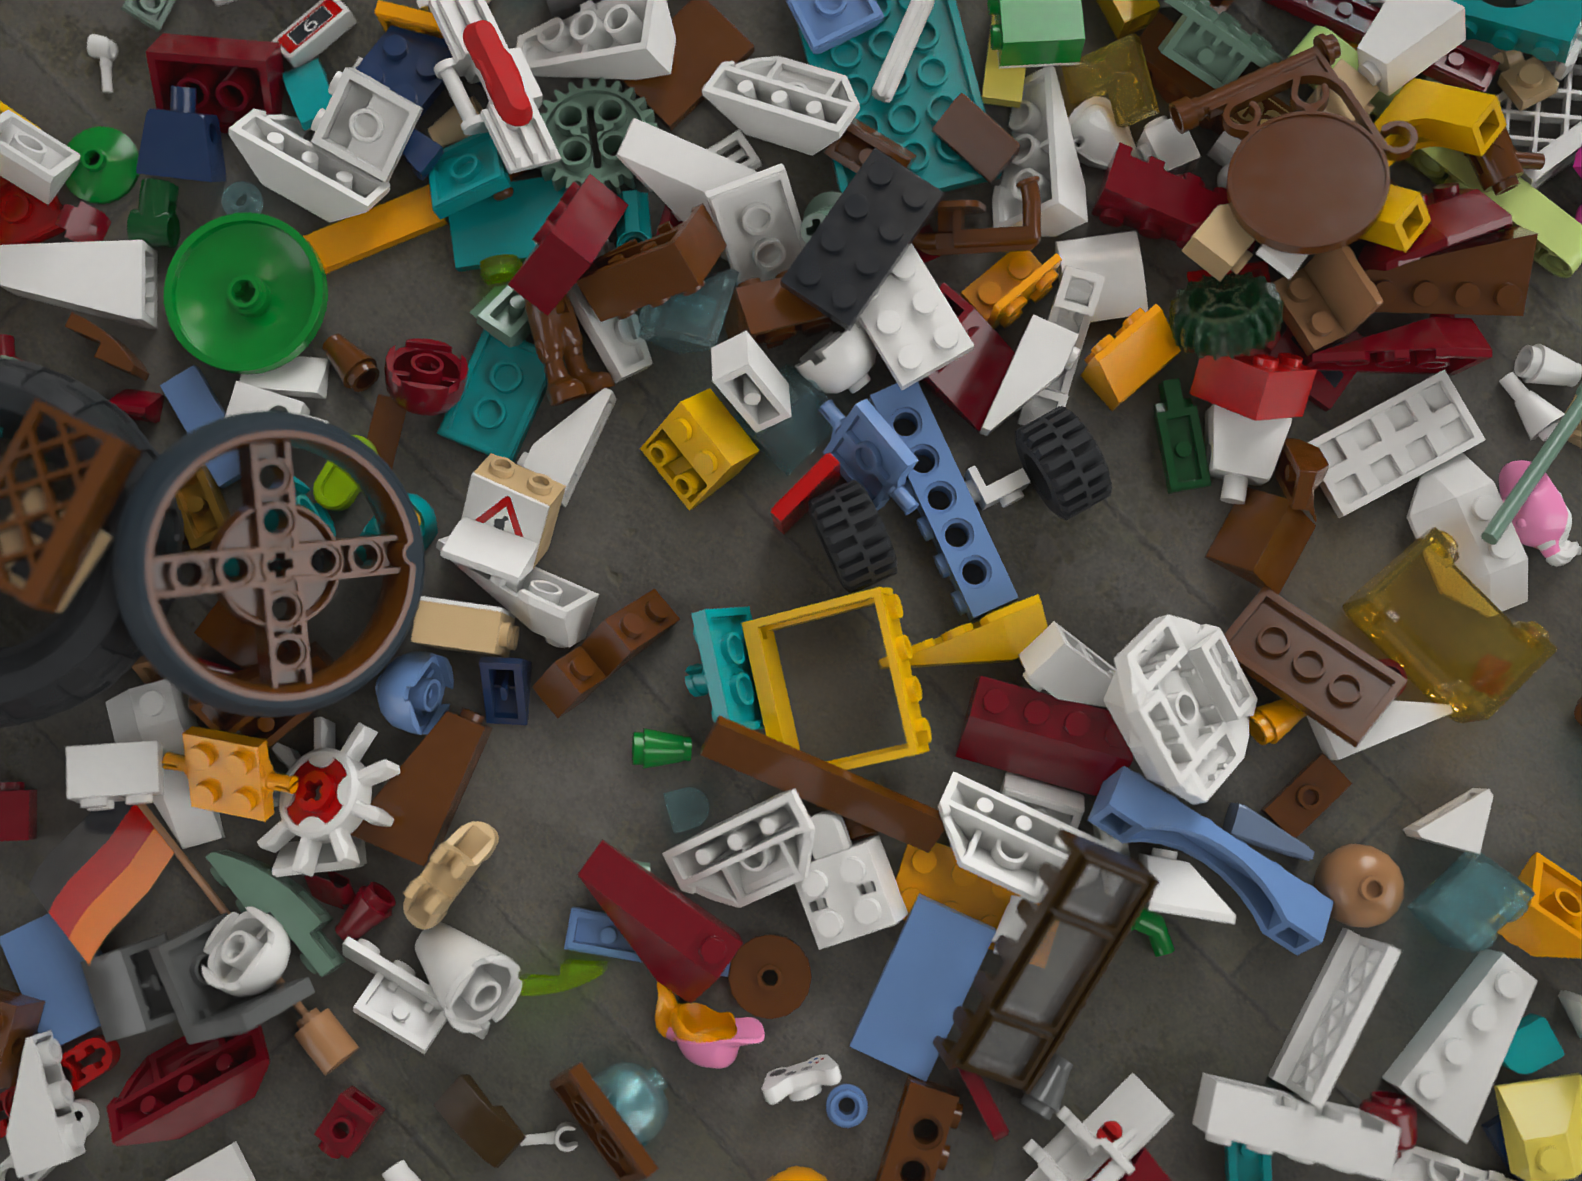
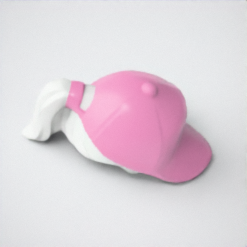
(1543, 518)

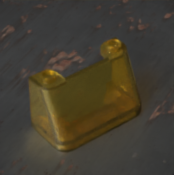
(1447, 630)

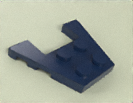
(406, 65)

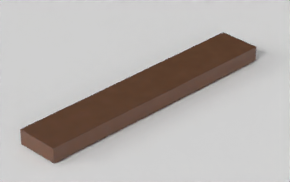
(823, 784)

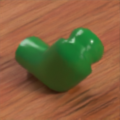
(1154, 926)

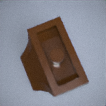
(1300, 472)

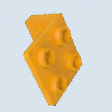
(1009, 285)

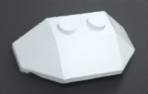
(784, 101)
(301, 170)
(1462, 503)
(1002, 836)
(747, 853)

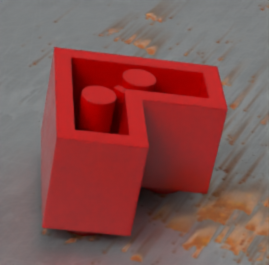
(1255, 385)

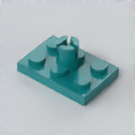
(725, 666)

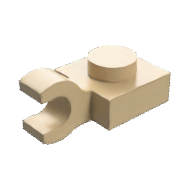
(1524, 80)

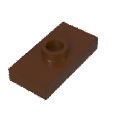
(1306, 796)

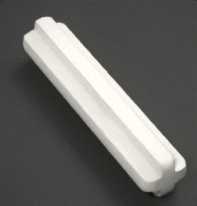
(901, 49)

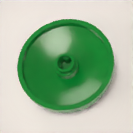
(245, 293)

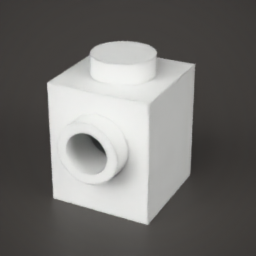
(1167, 144)

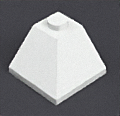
(1183, 889)

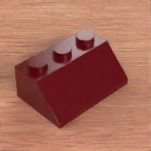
(226, 72)

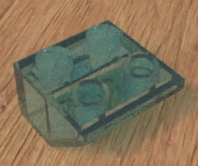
(1471, 903)

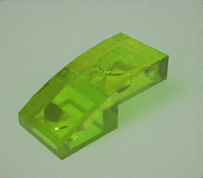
(572, 974)

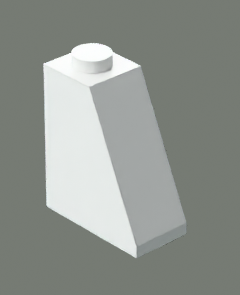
(1408, 40)

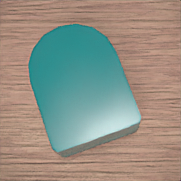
(1532, 1046)

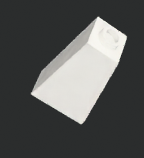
(90, 277)

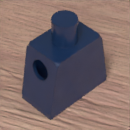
(182, 141)

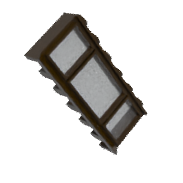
(1051, 965)

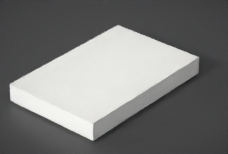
(758, 223)

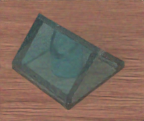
(794, 438)

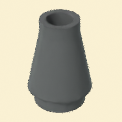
(1049, 1089)

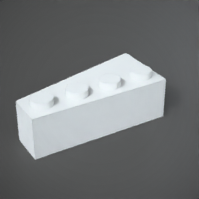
(1463, 1043)
(1292, 1126)

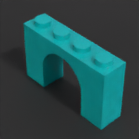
(1538, 28)

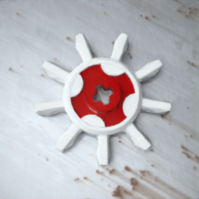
(330, 796)

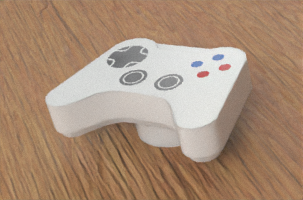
(801, 1080)

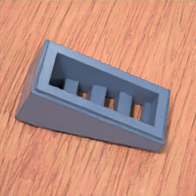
(1260, 832)

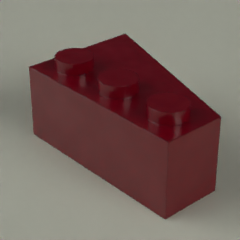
(568, 243)

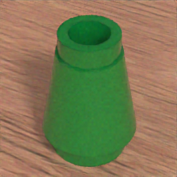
(659, 748)

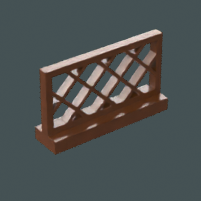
(82, 514)

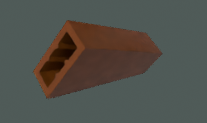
(428, 788)

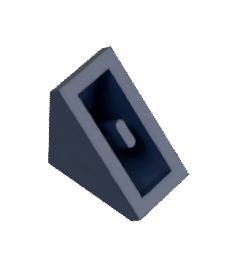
(506, 689)

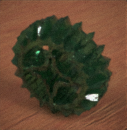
(1225, 315)

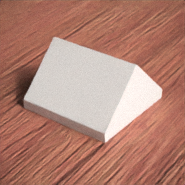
(33, 158)

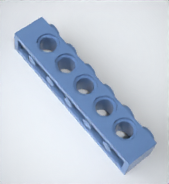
(962, 512)

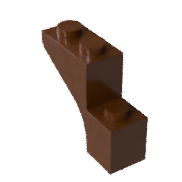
(604, 652)

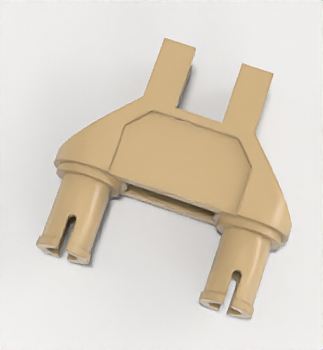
(448, 873)

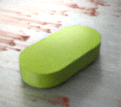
(334, 488)

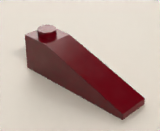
(1410, 349)
(667, 930)

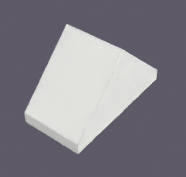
(1457, 823)

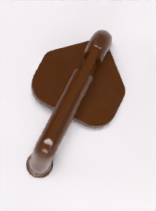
(955, 240)

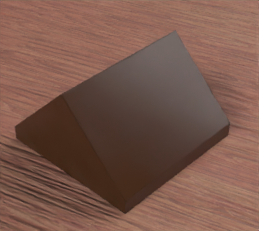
(1261, 539)

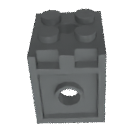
(204, 1009)

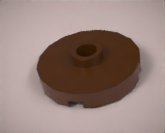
(772, 953)

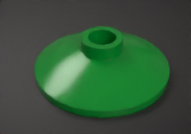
(114, 172)

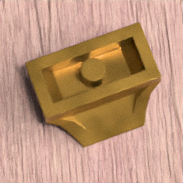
(201, 509)

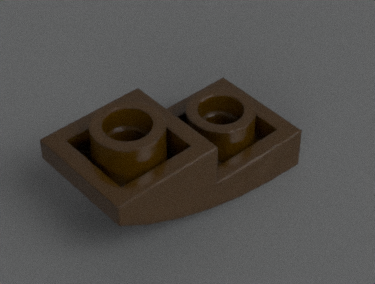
(479, 1123)

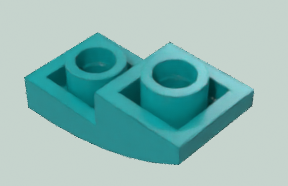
(307, 90)

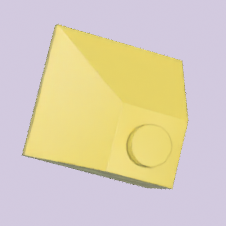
(1543, 1127)

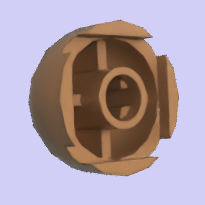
(1362, 885)

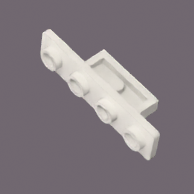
(397, 998)

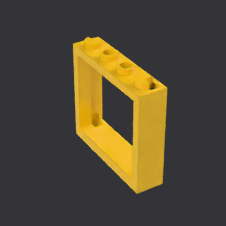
(771, 683)

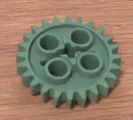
(577, 140)

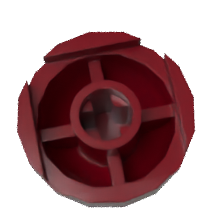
(425, 376)

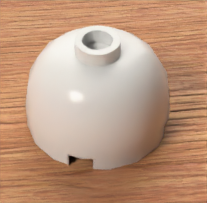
(840, 360)
(246, 953)

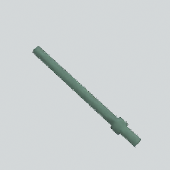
(1534, 471)

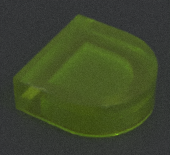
(499, 268)

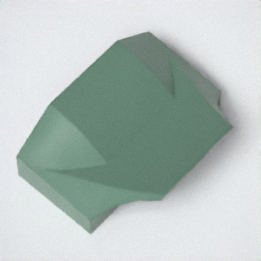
(503, 315)

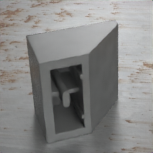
(129, 990)

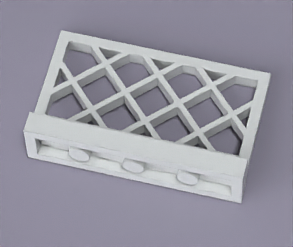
(1557, 152)
(1333, 1016)

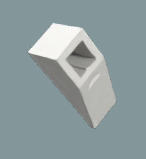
(42, 1116)

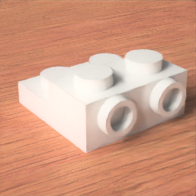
(365, 123)

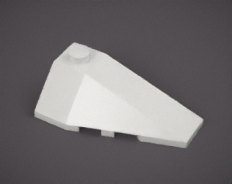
(1044, 152)
(541, 602)
(162, 714)

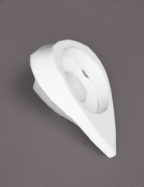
(1097, 132)

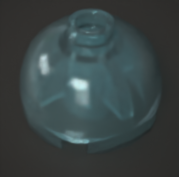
(636, 1097)

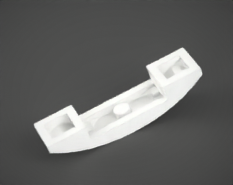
(1073, 310)

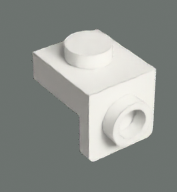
(1006, 490)

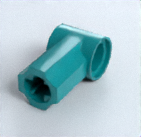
(636, 218)

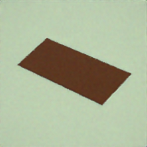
(386, 428)

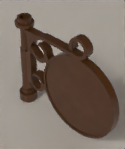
(1309, 174)

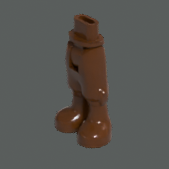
(560, 339)

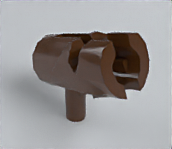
(1503, 165)

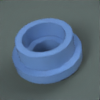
(850, 1118)

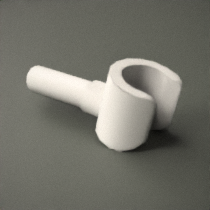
(107, 51)
(552, 1137)

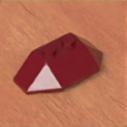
(1455, 217)
(187, 1087)

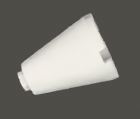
(467, 977)

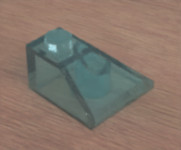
(693, 320)

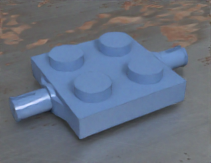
(871, 453)

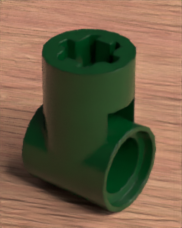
(156, 216)

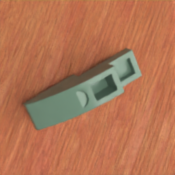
(285, 900)

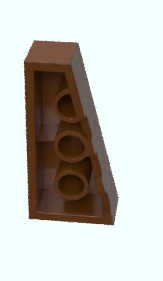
(771, 313)

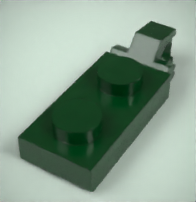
(1180, 440)

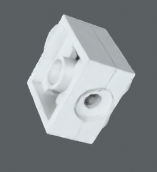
(848, 885)

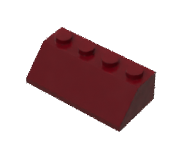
(1041, 736)

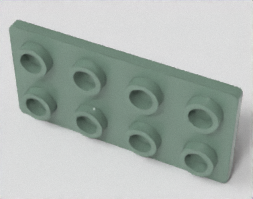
(1213, 44)

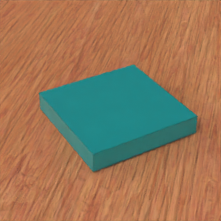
(467, 175)

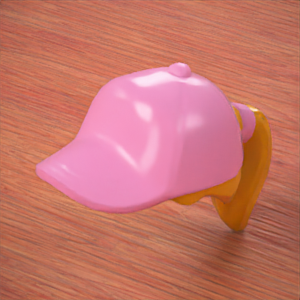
(703, 1034)

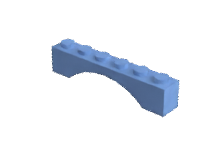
(1280, 902)

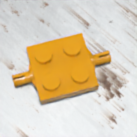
(229, 773)

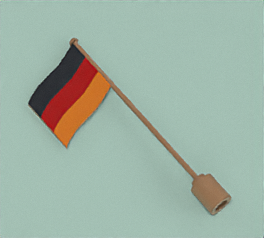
(108, 871)

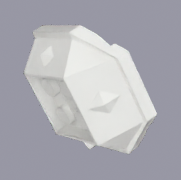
(1182, 705)

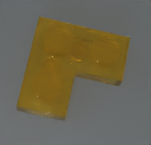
(1121, 73)

